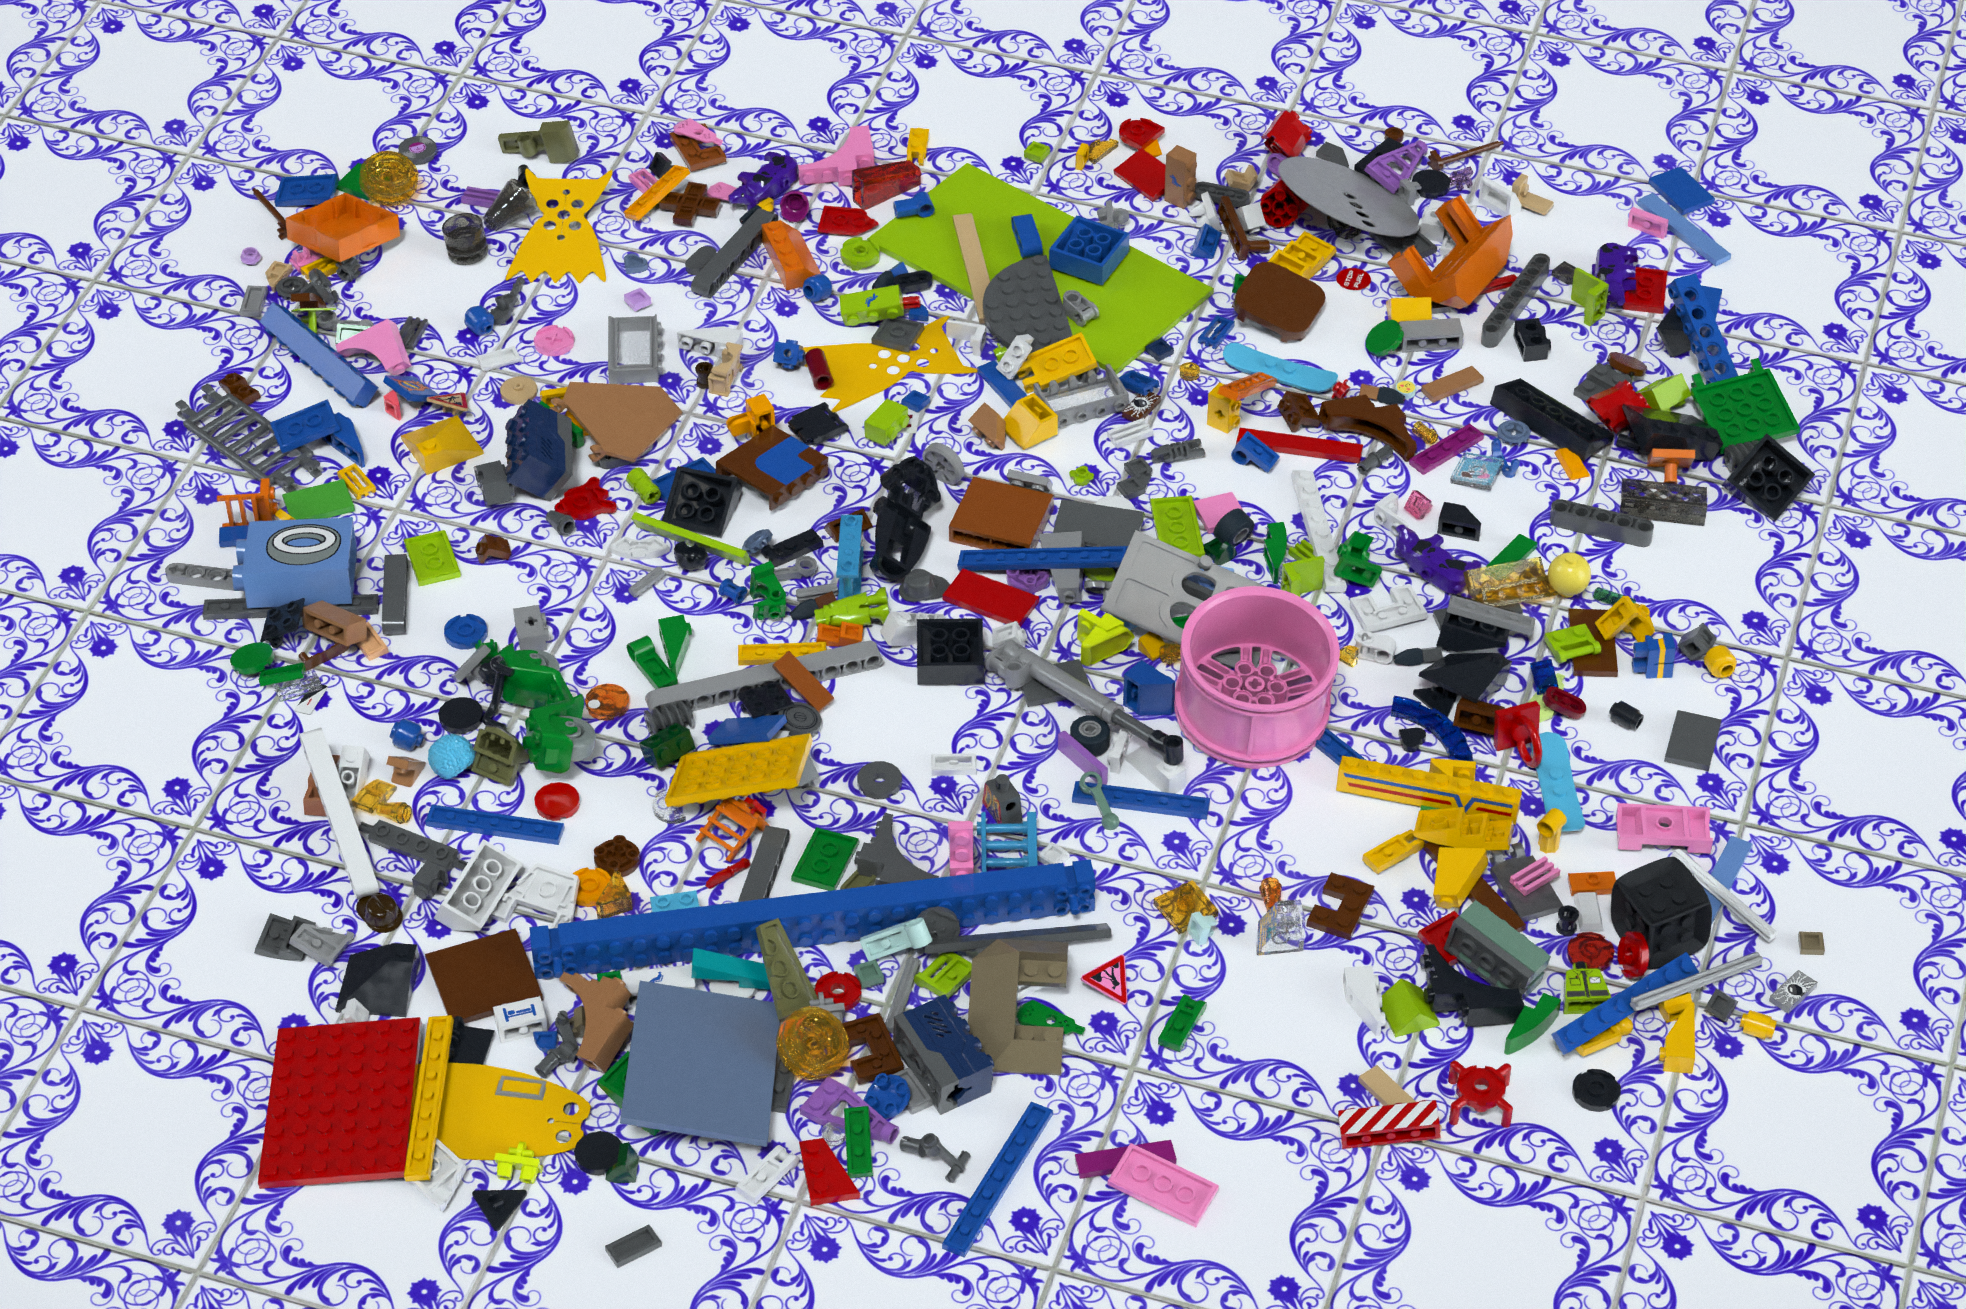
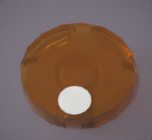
(607, 701)

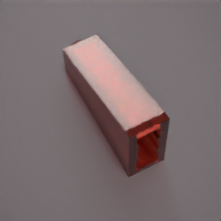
(882, 182)

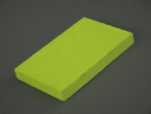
(432, 558)

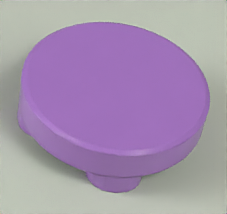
(1028, 579)

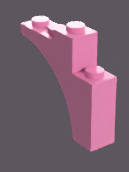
(838, 167)
(960, 847)

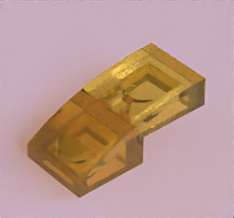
(372, 794)

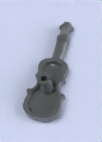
(506, 302)

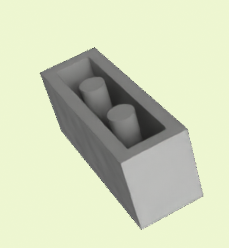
(1431, 335)

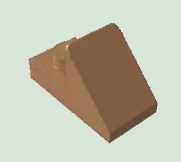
(405, 769)

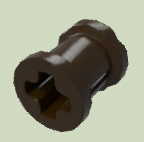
(703, 370)

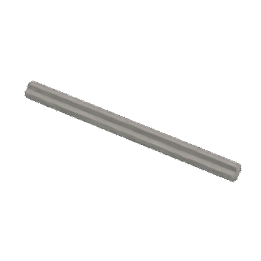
(1696, 981)

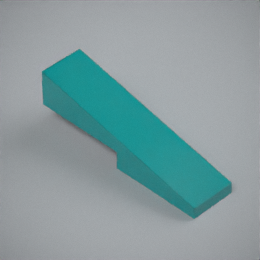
(724, 967)

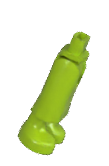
(855, 609)

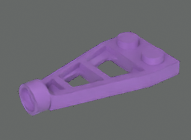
(1386, 175)
(827, 1097)

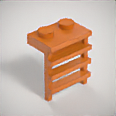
(262, 504)
(738, 812)

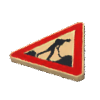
(456, 401)

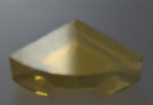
(1349, 655)

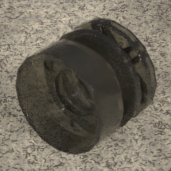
(465, 238)

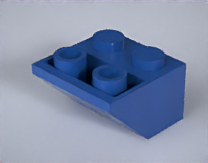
(1148, 691)

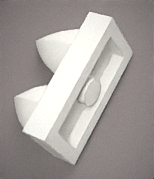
(1207, 211)

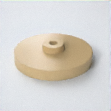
(518, 390)

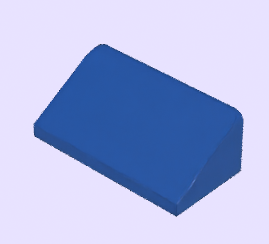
(1206, 242)

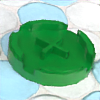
(1384, 337)
(252, 658)

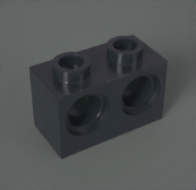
(1531, 339)

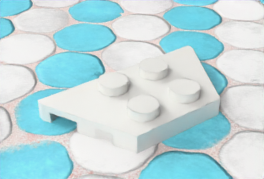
(445, 1177)

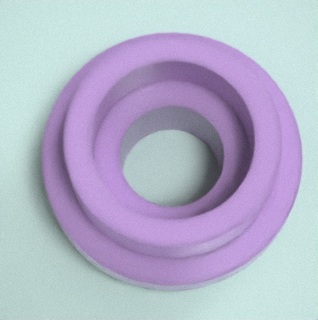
(250, 256)

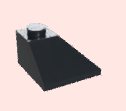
(1672, 333)

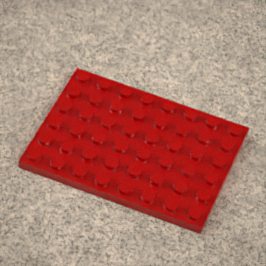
(340, 1103)

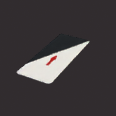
(310, 701)

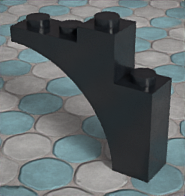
(1475, 1001)

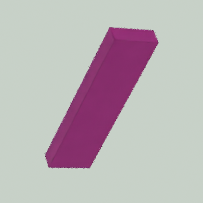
(1446, 449)
(1105, 1161)

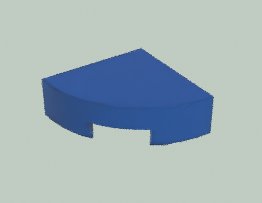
(918, 313)
(545, 1040)

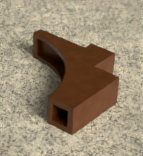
(1362, 416)

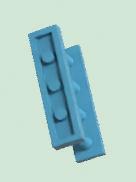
(850, 556)
(1027, 844)

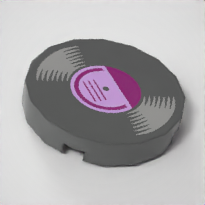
(418, 149)

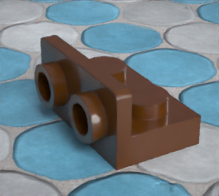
(1298, 410)

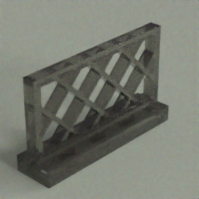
(1668, 509)

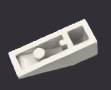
(1152, 766)

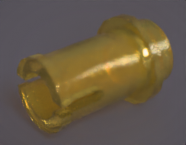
(1428, 435)

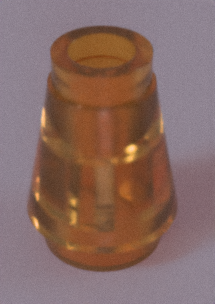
(1270, 891)

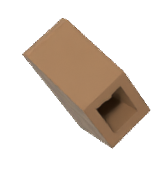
(990, 424)

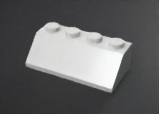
(478, 888)

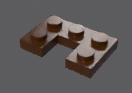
(1344, 921)
(883, 1056)

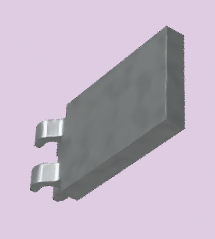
(1529, 907)

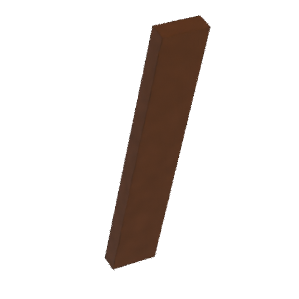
(1484, 894)

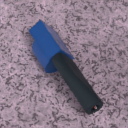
(887, 277)

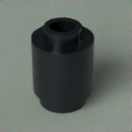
(1626, 715)

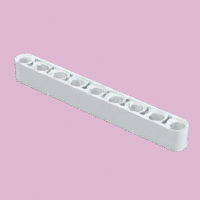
(339, 813)

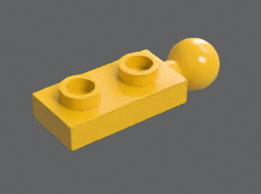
(1606, 1038)

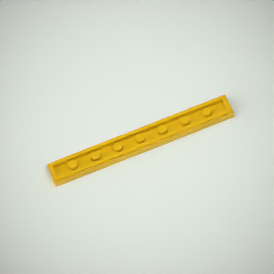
(428, 1098)

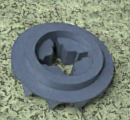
(1506, 429)
(757, 541)

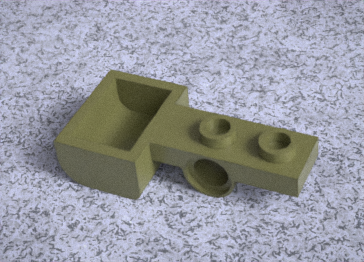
(553, 136)

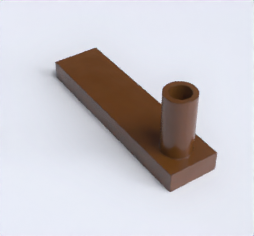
(1236, 233)

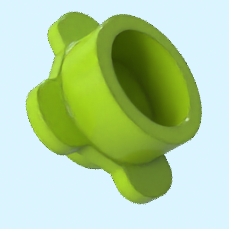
(999, 352)
(1081, 476)

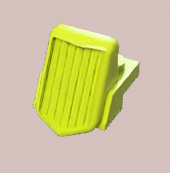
(1101, 636)

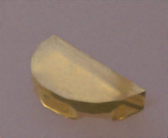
(1100, 149)

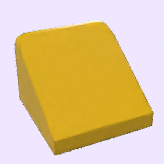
(1150, 645)

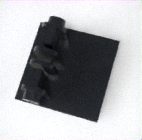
(282, 621)
(764, 700)
(469, 1043)

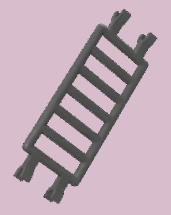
(217, 402)

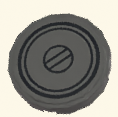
(801, 719)

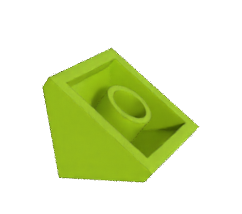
(1407, 1009)

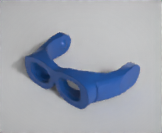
(1496, 452)

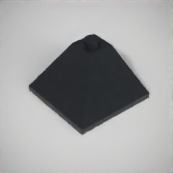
(702, 501)
(1466, 634)
(1469, 674)
(381, 979)

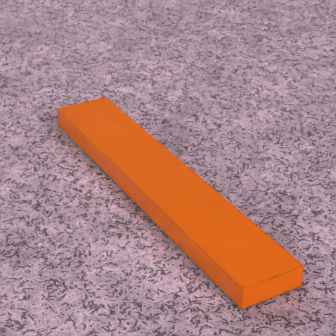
(1247, 386)

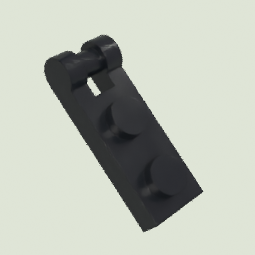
(792, 547)

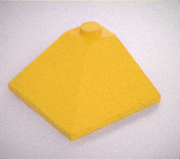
(442, 445)

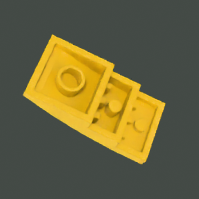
(1304, 255)
(1458, 830)

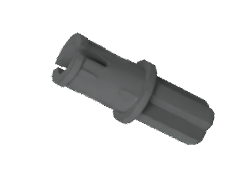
(1374, 459)

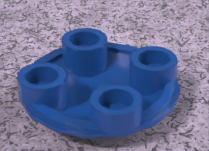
(888, 1095)

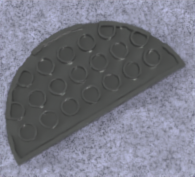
(1024, 302)

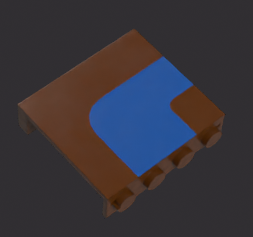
(775, 465)

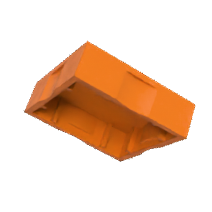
(342, 227)

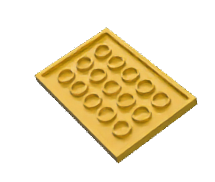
(739, 770)

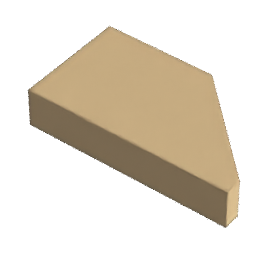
(277, 272)

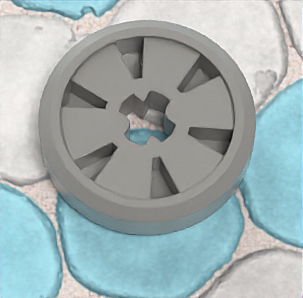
(944, 462)

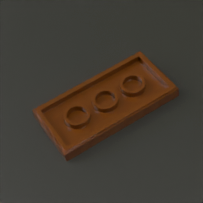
(1594, 665)

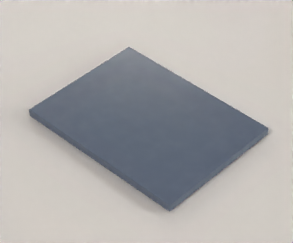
(701, 1064)

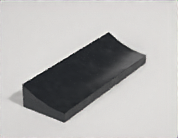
(1550, 418)

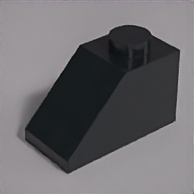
(1458, 522)

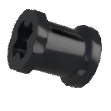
(1570, 919)

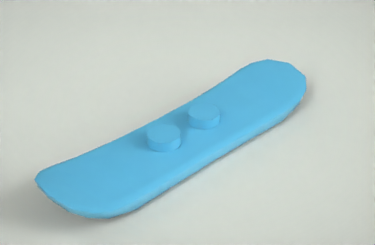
(1286, 372)
(1557, 781)

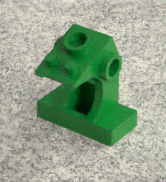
(1354, 553)
(771, 589)

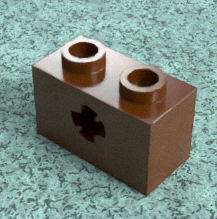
(1476, 716)

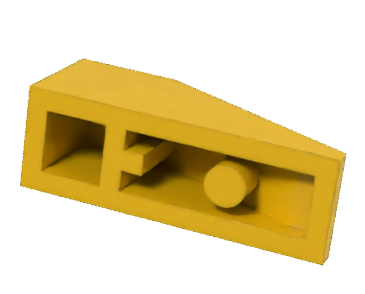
(1679, 1044)

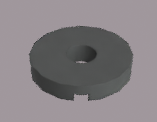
(879, 770)

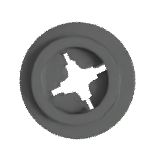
(284, 286)

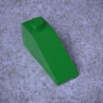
(675, 640)

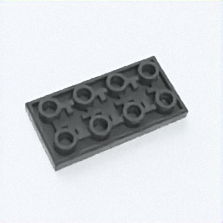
(1098, 523)

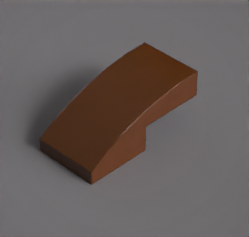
(308, 300)

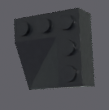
(1768, 478)
(950, 651)

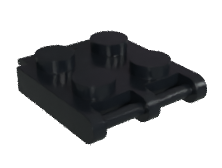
(815, 425)

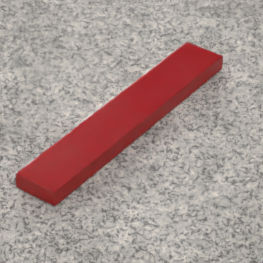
(1307, 445)

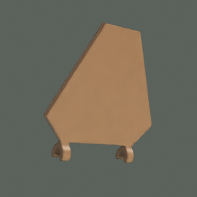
(619, 416)

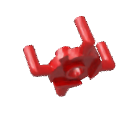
(1481, 1100)

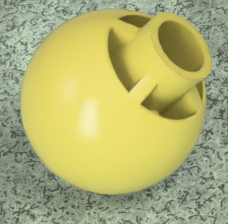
(1569, 574)

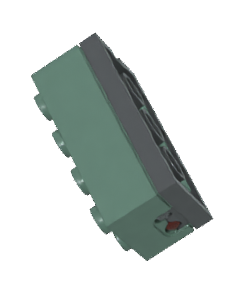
(1496, 950)

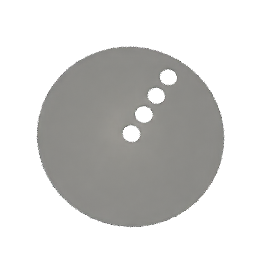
(1323, 186)

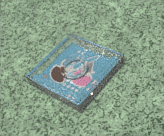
(1477, 471)

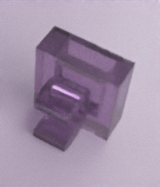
(1461, 176)

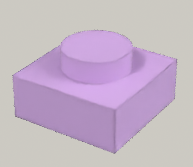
(637, 299)

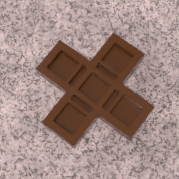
(690, 204)

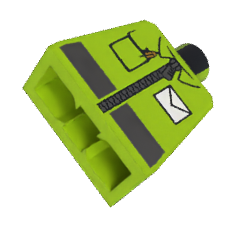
(1583, 989)

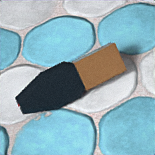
(1382, 394)

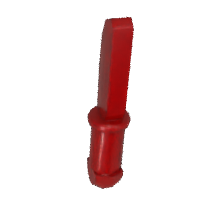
(728, 872)

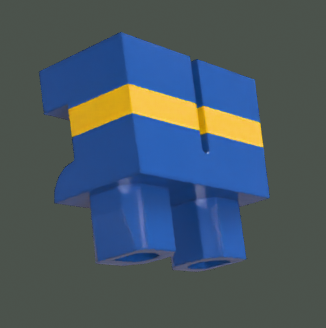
(1656, 656)

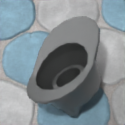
(922, 585)

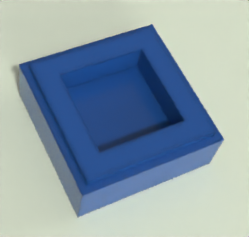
(915, 401)

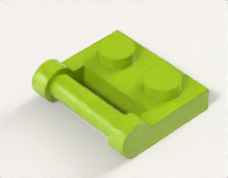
(1571, 643)
(949, 978)

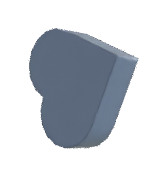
(635, 264)

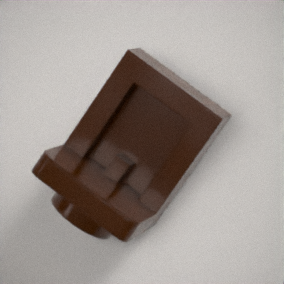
(492, 546)

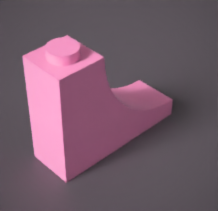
(383, 342)

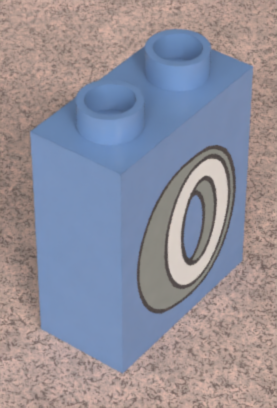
(296, 561)

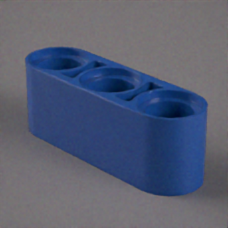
(1026, 236)

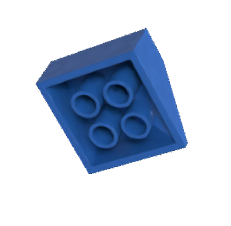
(1089, 250)

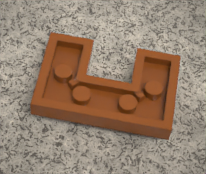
(693, 155)

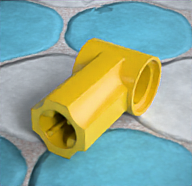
(1550, 830)

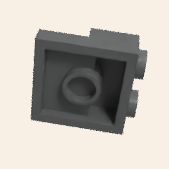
(1599, 379)

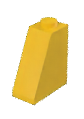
(1457, 874)

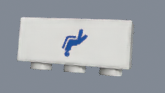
(674, 976)

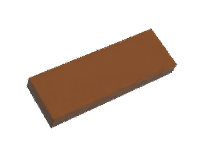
(803, 681)

